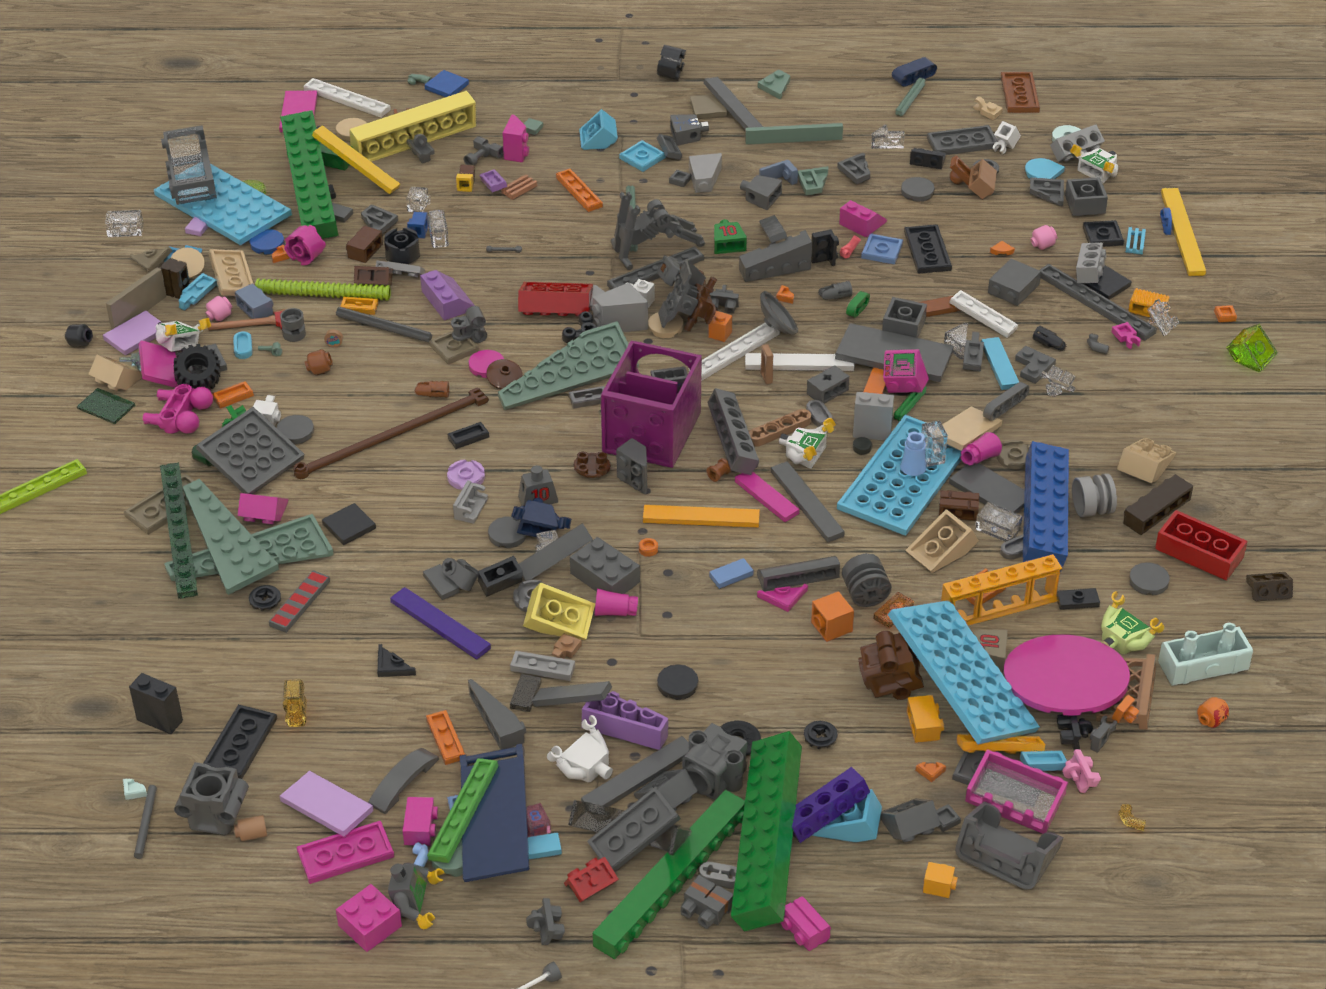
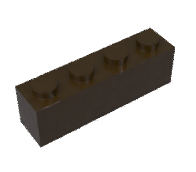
(1157, 504)

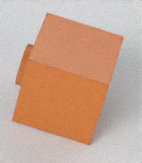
(832, 616)

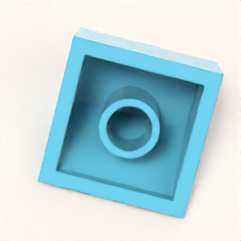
(598, 132)

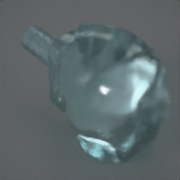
(134, 359)

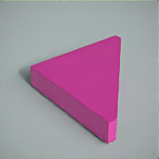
(783, 597)

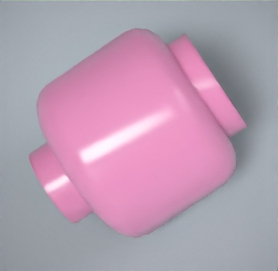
(1043, 237)
(218, 308)

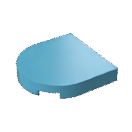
(1043, 169)

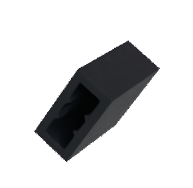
(156, 703)

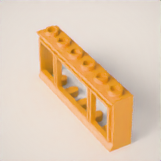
(1003, 578)

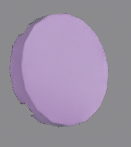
(462, 471)

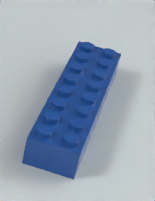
(1046, 502)

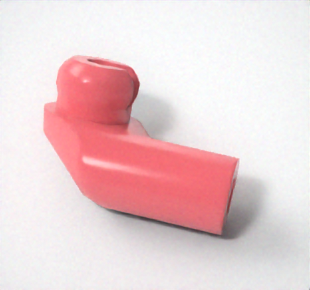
(847, 250)

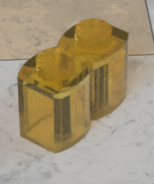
(294, 703)

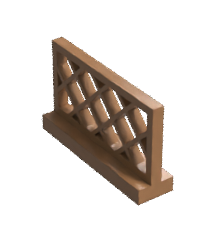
(1145, 692)

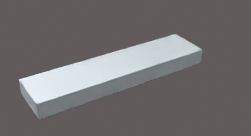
(983, 314)

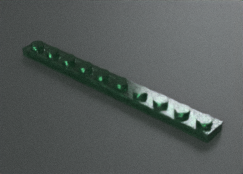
(178, 531)

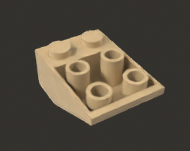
(1146, 460)

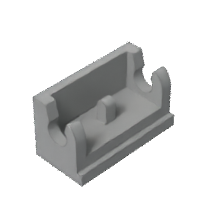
(469, 502)

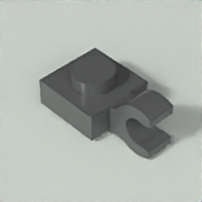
(1100, 735)

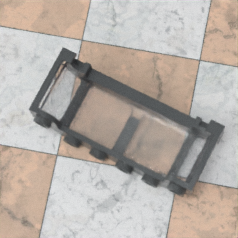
(188, 165)

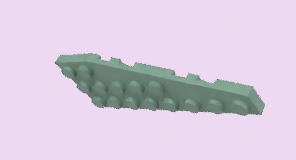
(579, 363)

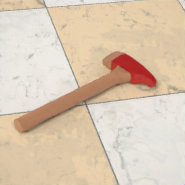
(274, 320)

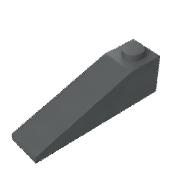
(498, 718)

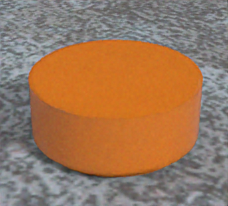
(648, 547)

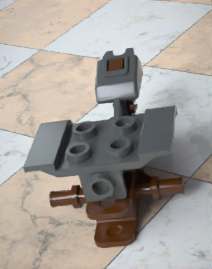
(689, 294)

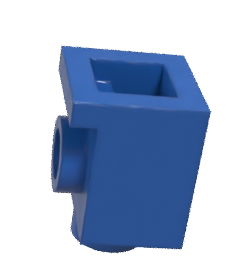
(419, 223)

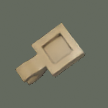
(988, 110)

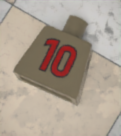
(995, 644)

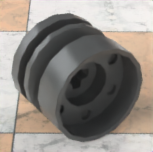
(866, 580)

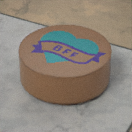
(333, 338)

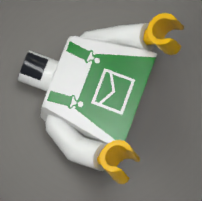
(1096, 163)
(178, 335)
(807, 444)

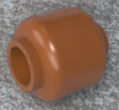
(318, 362)

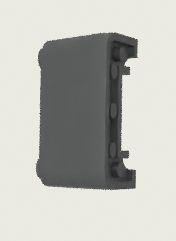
(1004, 851)

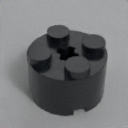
(671, 62)
(402, 246)

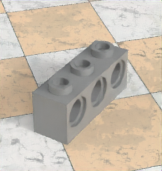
(1087, 139)
(1090, 262)

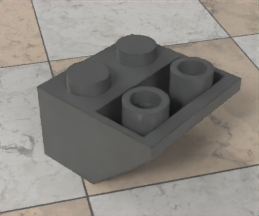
(632, 465)

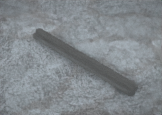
(384, 324)

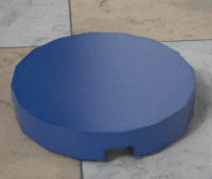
(267, 241)

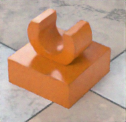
(1125, 710)

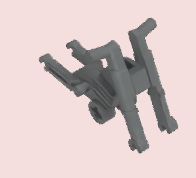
(647, 225)

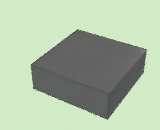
(680, 178)
(947, 817)

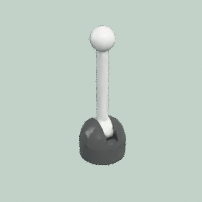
(550, 973)

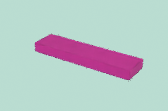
(767, 496)

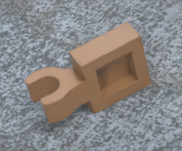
(566, 646)

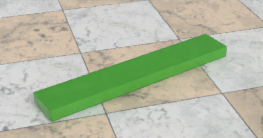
(462, 810)

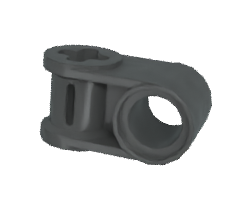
(460, 572)

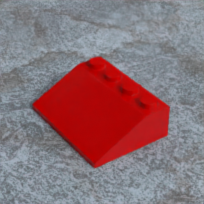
(554, 298)

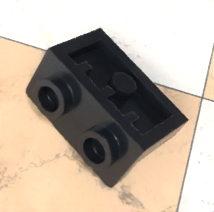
(927, 158)
(824, 247)

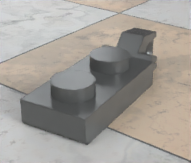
(973, 353)

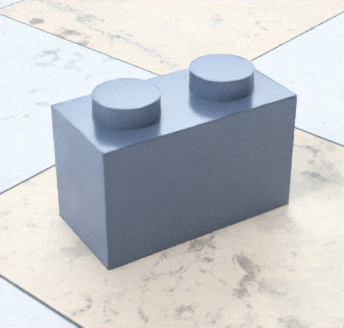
(254, 302)

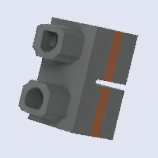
(706, 901)

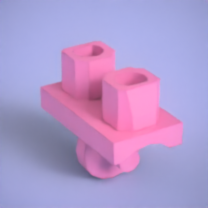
(1080, 771)

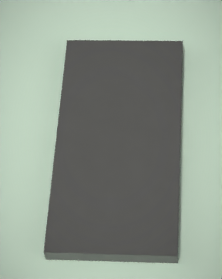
(868, 347)

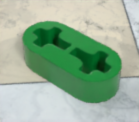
(858, 304)

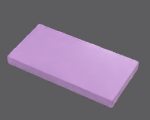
(326, 803)

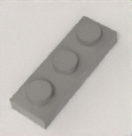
(542, 665)

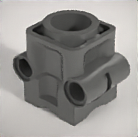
(715, 761)
(211, 798)

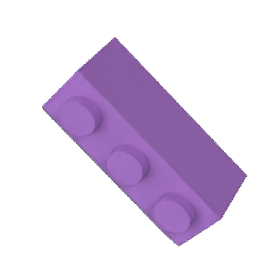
(444, 294)

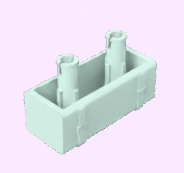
(1205, 655)

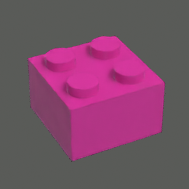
(368, 917)

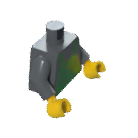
(408, 890)

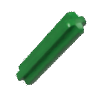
(908, 404)

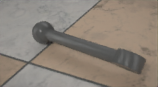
(518, 249)

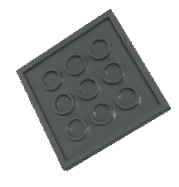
(250, 451)

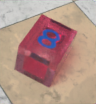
(537, 820)

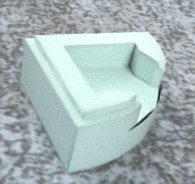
(133, 789)

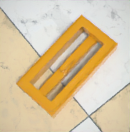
(361, 305)

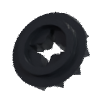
(259, 593)
(817, 728)

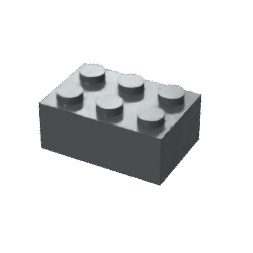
(604, 567)

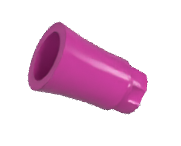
(983, 448)
(615, 604)

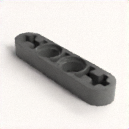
(1006, 401)

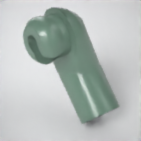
(412, 78)

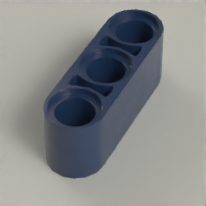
(910, 72)

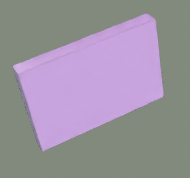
(129, 334)

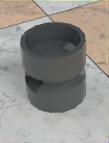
(293, 324)

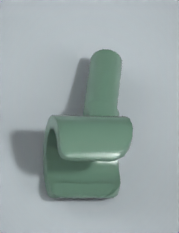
(275, 349)

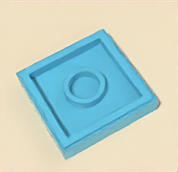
(642, 156)

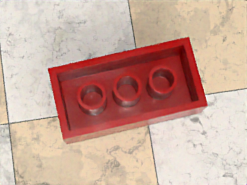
(1201, 545)

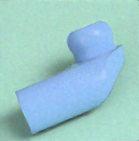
(421, 851)

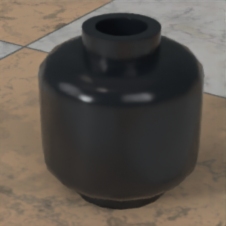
(78, 335)

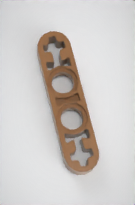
(798, 419)

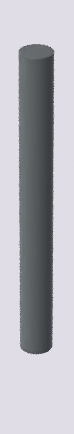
(145, 821)

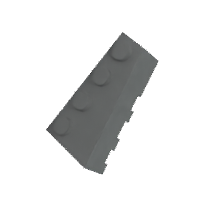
(777, 259)

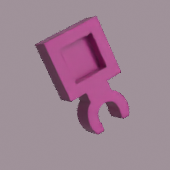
(1126, 333)

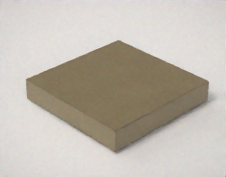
(707, 106)
(453, 350)

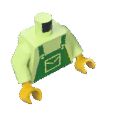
(1124, 630)

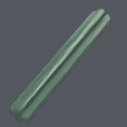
(910, 96)

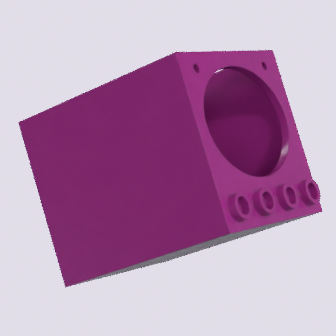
(650, 406)

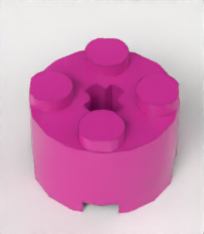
(304, 244)

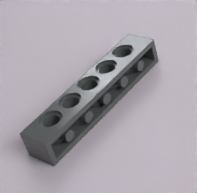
(733, 431)

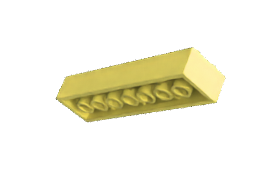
(432, 119)

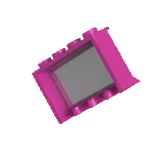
(1017, 790)

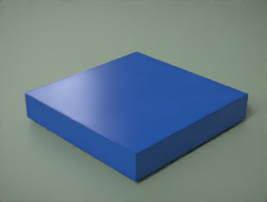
(446, 84)

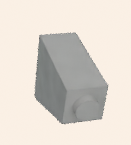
(705, 171)

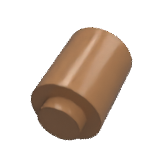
(250, 828)

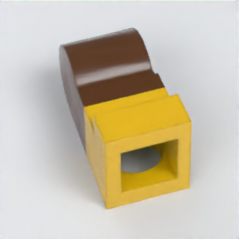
(465, 176)

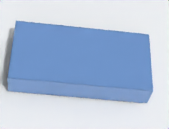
(731, 573)

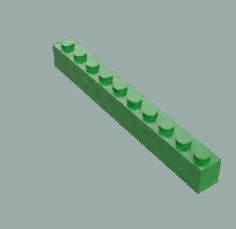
(668, 876)

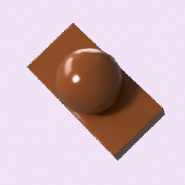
(960, 171)

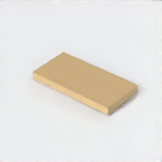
(230, 270)
(968, 427)

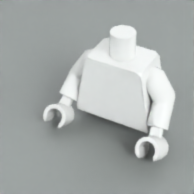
(585, 757)

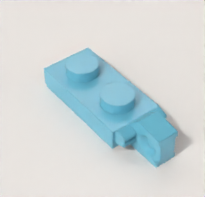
(196, 290)

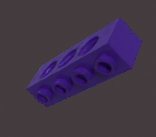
(828, 803)

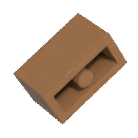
(982, 179)

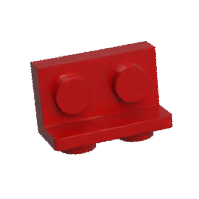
(591, 879)

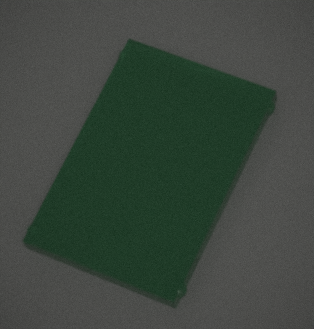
(106, 405)

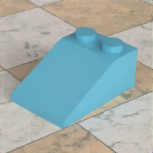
(857, 823)

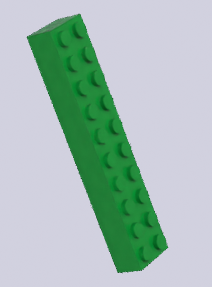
(309, 173)
(767, 832)

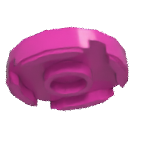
(481, 360)

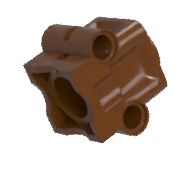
(890, 666)

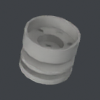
(1094, 495)

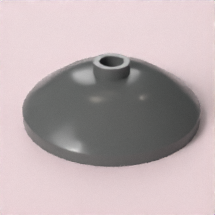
(776, 314)

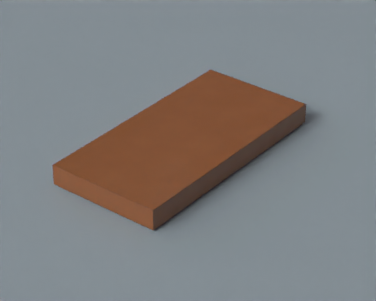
(1020, 92)

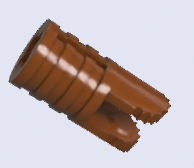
(433, 389)

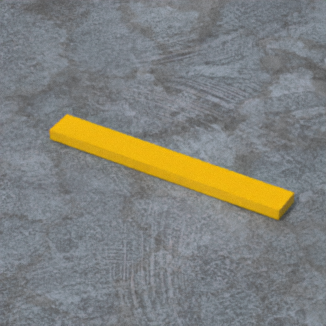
(1183, 232)

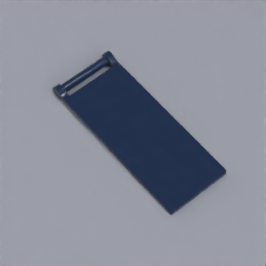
(499, 829)

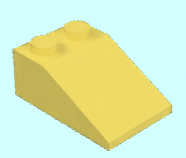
(558, 613)

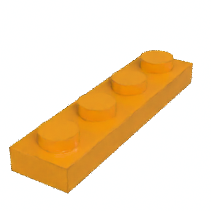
(1008, 745)

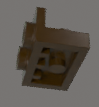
(1270, 586)

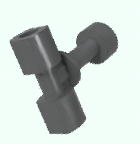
(484, 149)

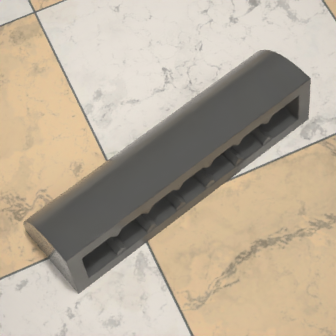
(799, 573)

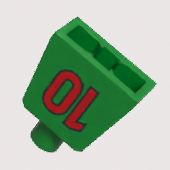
(729, 237)

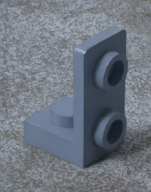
(781, 169)

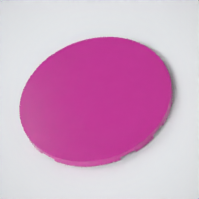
(1067, 674)

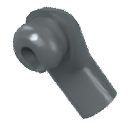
(1095, 345)

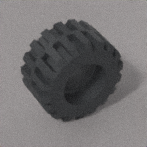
(197, 356)

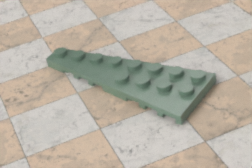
(233, 549)

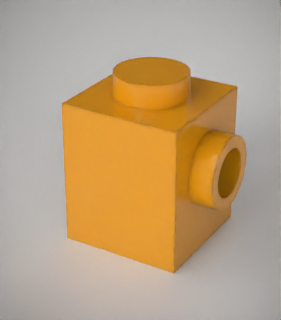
(939, 880)

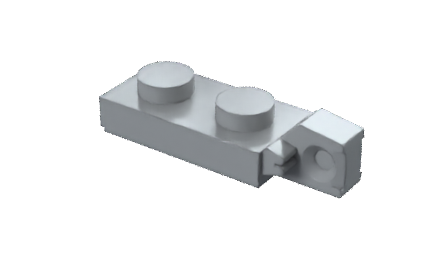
(398, 268)

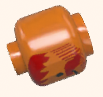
(1213, 712)

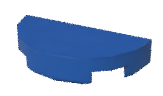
(1166, 219)

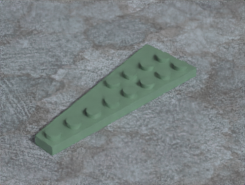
(285, 543)

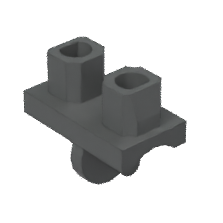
(421, 147)
(725, 298)
(543, 919)

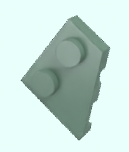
(775, 83)
(813, 180)

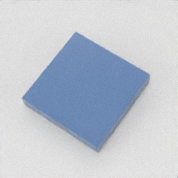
(882, 249)

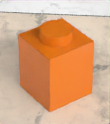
(720, 326)

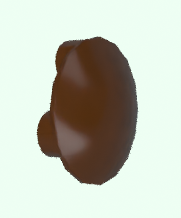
(592, 464)

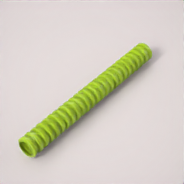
(322, 289)

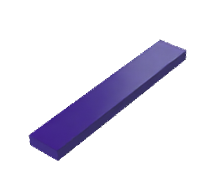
(440, 623)

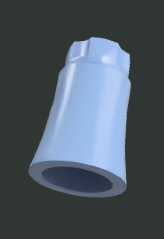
(913, 458)

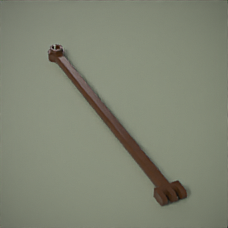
(475, 396)

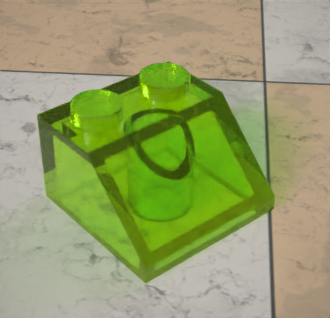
(1252, 348)

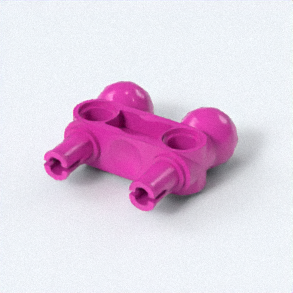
(177, 411)

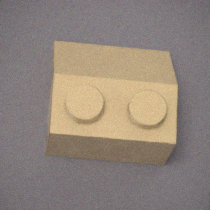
(114, 373)

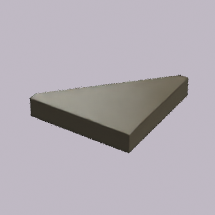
(151, 259)

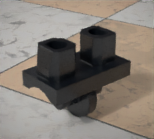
(1075, 730)

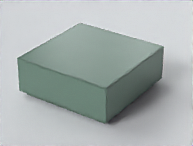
(533, 126)

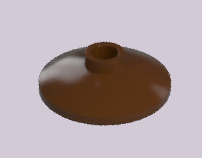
(499, 378)

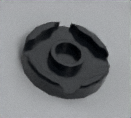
(677, 681)

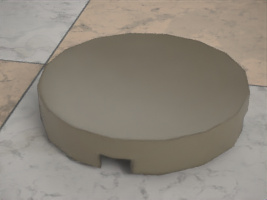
(1015, 459)

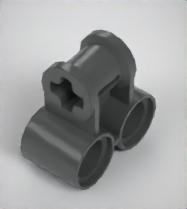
(470, 325)

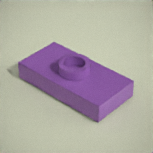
(493, 180)

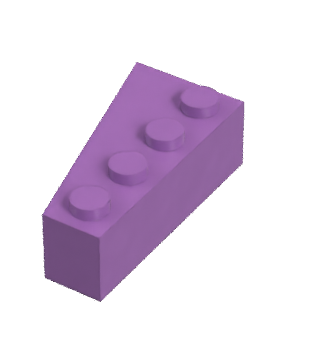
(627, 721)

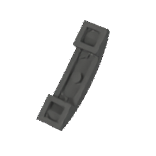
(400, 777)

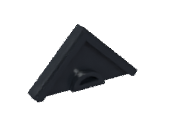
(392, 665)

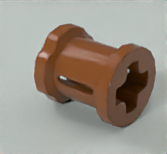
(719, 469)

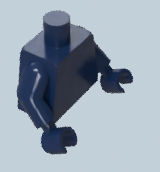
(538, 518)

